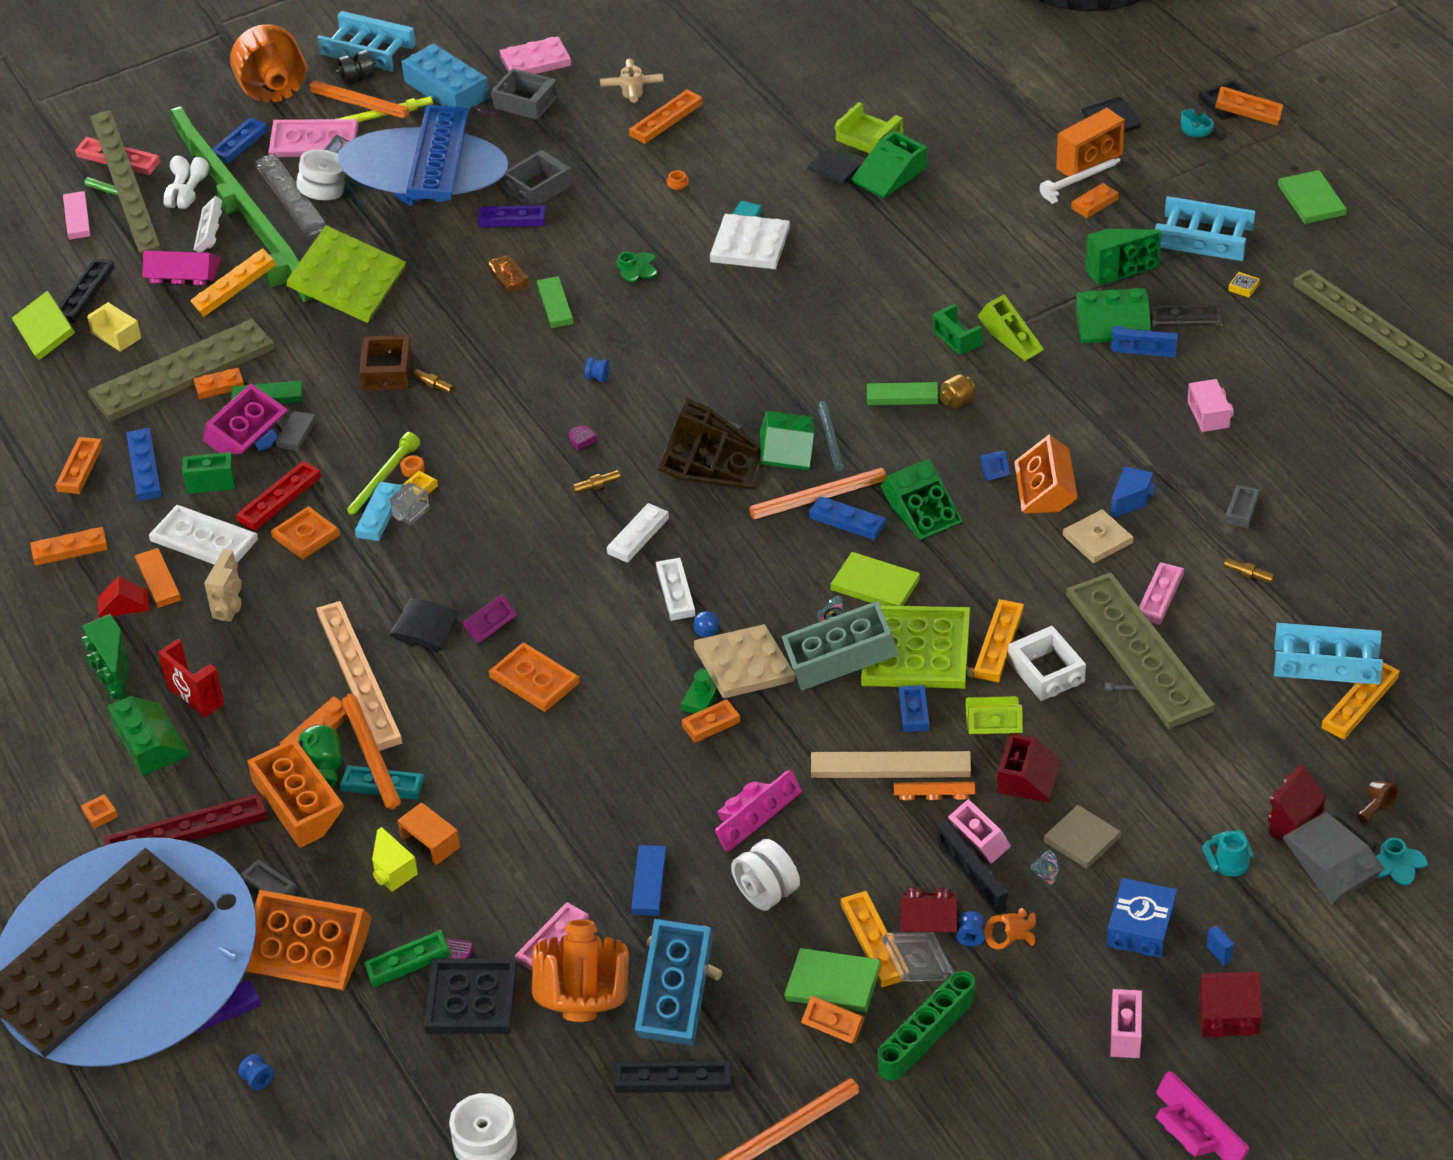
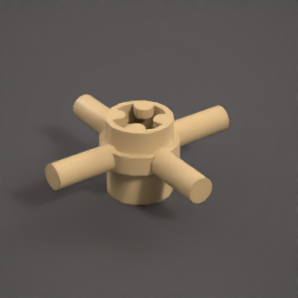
(631, 81)

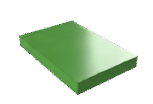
(1312, 197)
(834, 978)

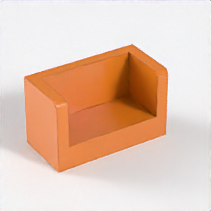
(431, 831)

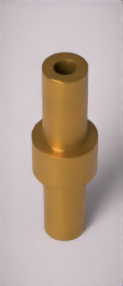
(433, 381)
(596, 482)
(1249, 570)

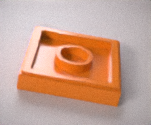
(305, 533)

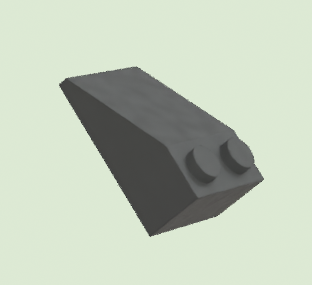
(1333, 857)

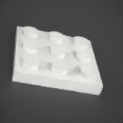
(750, 241)

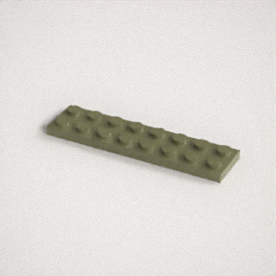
(178, 369)
(1140, 650)

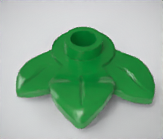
(636, 265)

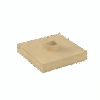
(1098, 536)

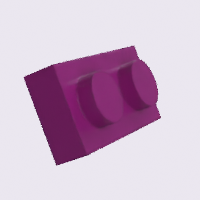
(489, 618)

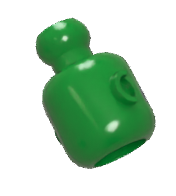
(324, 750)

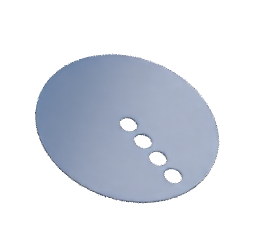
(386, 159)

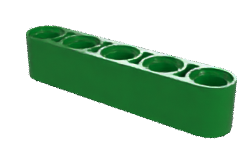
(926, 1025)

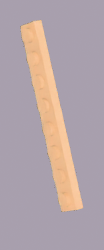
(359, 674)

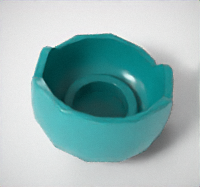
(1195, 125)

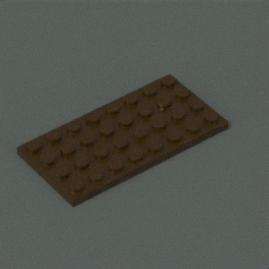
(98, 950)

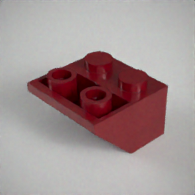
(1027, 769)
(1295, 803)
(928, 910)

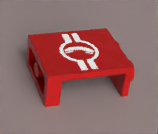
(198, 690)

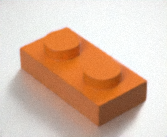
(1095, 200)
(217, 383)
(710, 721)
(833, 1019)

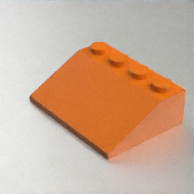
(307, 939)

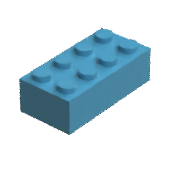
(445, 78)
(674, 982)

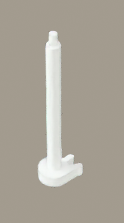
(1048, 188)

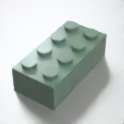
(840, 645)

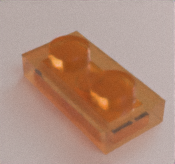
(509, 273)

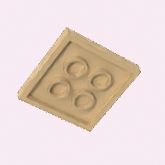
(744, 661)

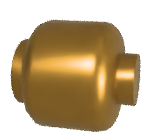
(957, 391)

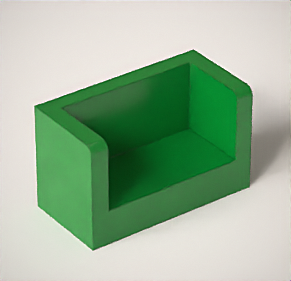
(954, 332)
(208, 473)

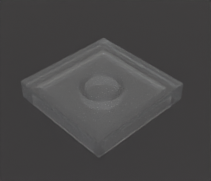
(918, 956)

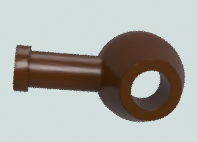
(1382, 795)

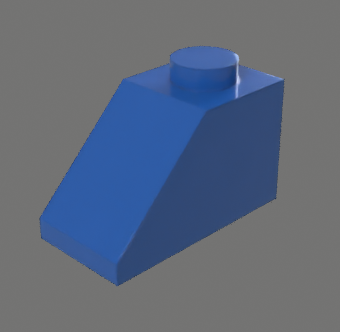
(1132, 491)

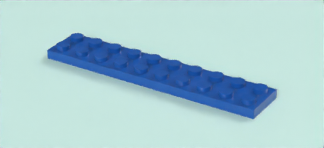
(437, 153)

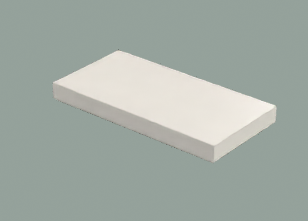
(201, 535)

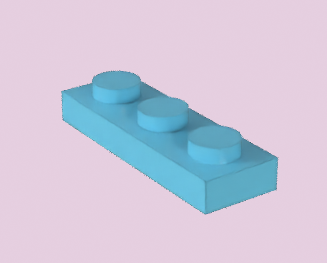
(377, 512)

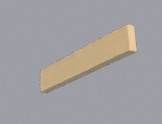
(890, 764)

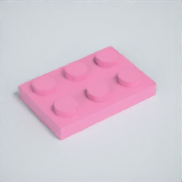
(536, 56)

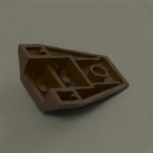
(696, 449)

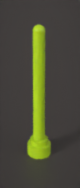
(408, 444)

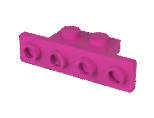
(753, 808)
(1196, 1123)

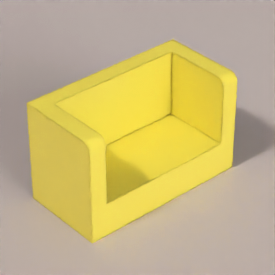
(114, 327)

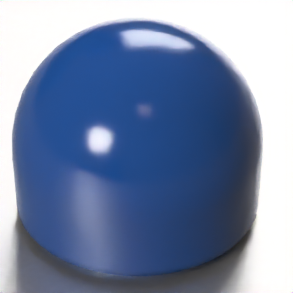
(706, 624)

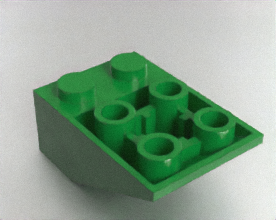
(891, 164)
(1121, 253)
(921, 499)
(107, 655)

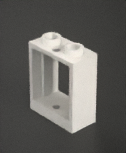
(1037, 645)

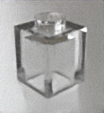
(409, 503)

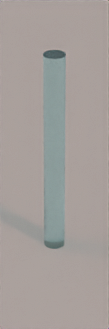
(831, 436)

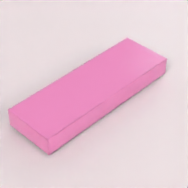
(76, 215)
(1161, 592)
(553, 928)

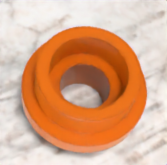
(677, 180)

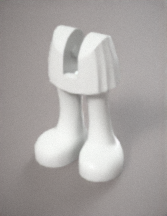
(178, 192)

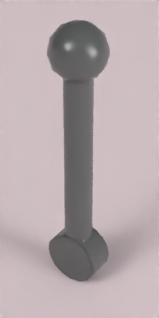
(1110, 687)

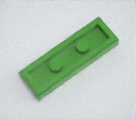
(555, 302)
(902, 393)

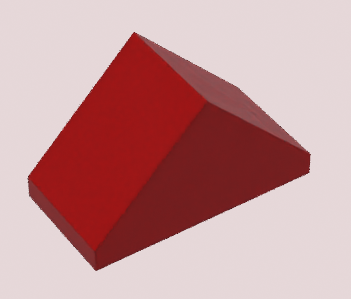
(122, 598)

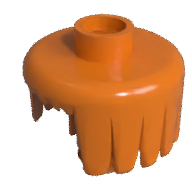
(268, 58)
(580, 974)

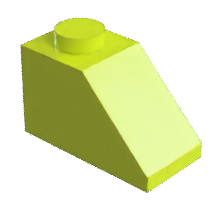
(392, 861)

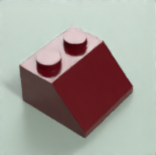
(1230, 1004)

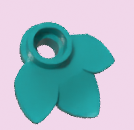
(1400, 861)

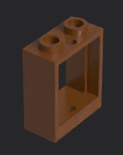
(397, 376)

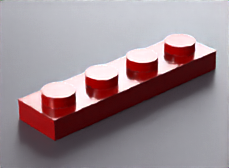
(278, 495)

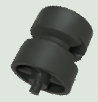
(355, 67)

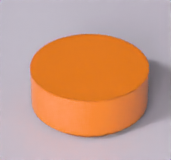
(411, 465)

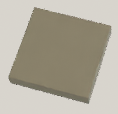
(1082, 836)

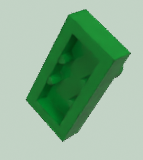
(700, 694)

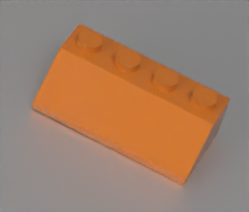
(295, 791)

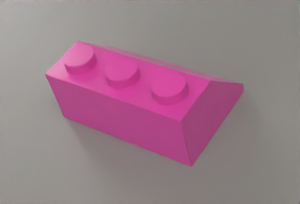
(180, 267)
(242, 421)

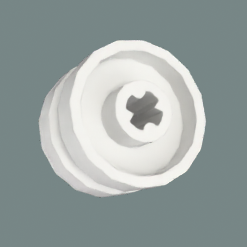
(320, 175)
(765, 874)
(483, 1128)

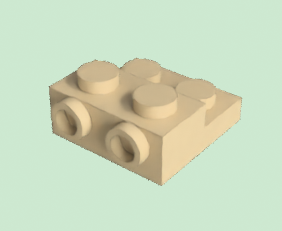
(223, 587)

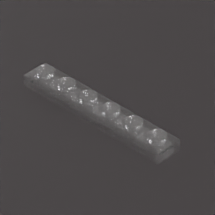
(286, 190)

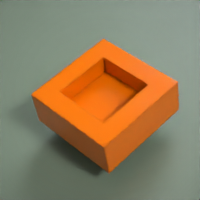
(99, 811)

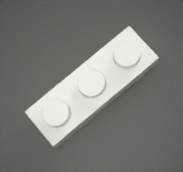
(208, 225)
(637, 532)
(675, 589)

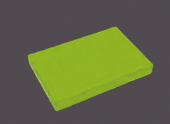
(43, 325)
(875, 581)

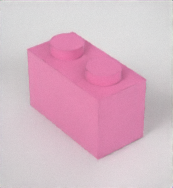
(1209, 405)
(979, 831)
(1126, 1023)

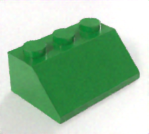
(1102, 310)
(146, 733)

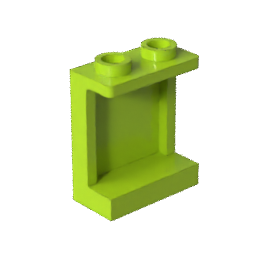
(864, 130)
(993, 715)

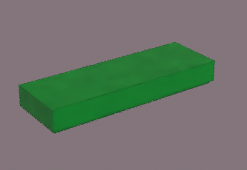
(281, 392)
(407, 958)

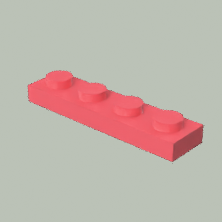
(140, 161)

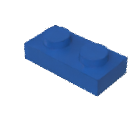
(913, 708)

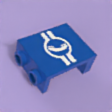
(1141, 917)

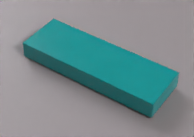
(361, 780)

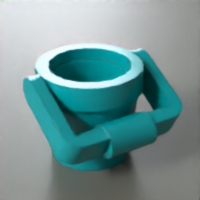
(1231, 855)

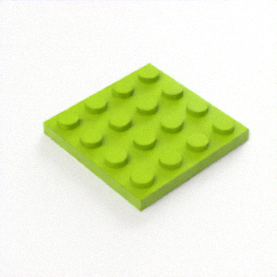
(346, 274)
(929, 646)

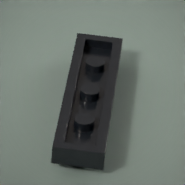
(85, 288)
(972, 868)
(672, 1076)

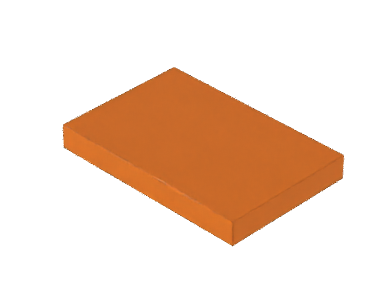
(534, 677)

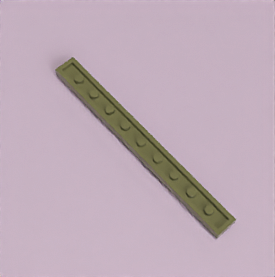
(125, 183)
(1376, 329)

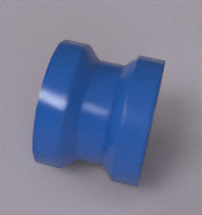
(597, 369)
(970, 929)
(256, 1071)

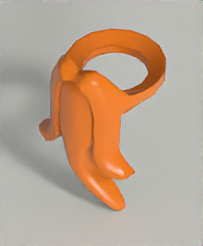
(1016, 928)

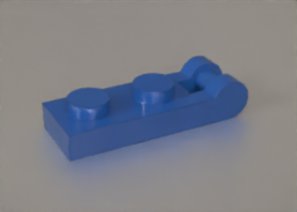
(1144, 342)

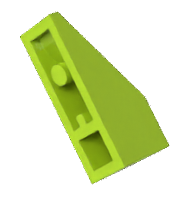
(1009, 328)

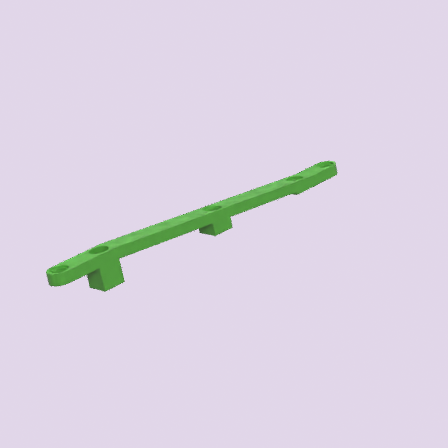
(236, 199)

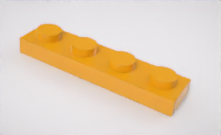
(233, 282)
(999, 635)
(1358, 703)
(870, 933)

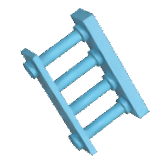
(368, 28)
(1205, 242)
(1332, 641)

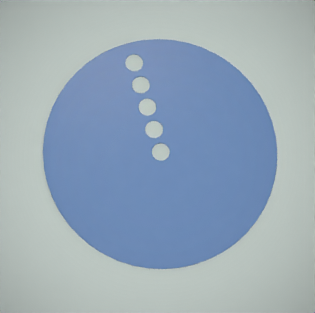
(175, 991)

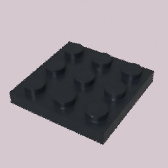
(471, 996)

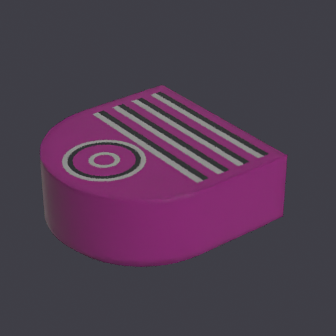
(582, 437)
(459, 949)

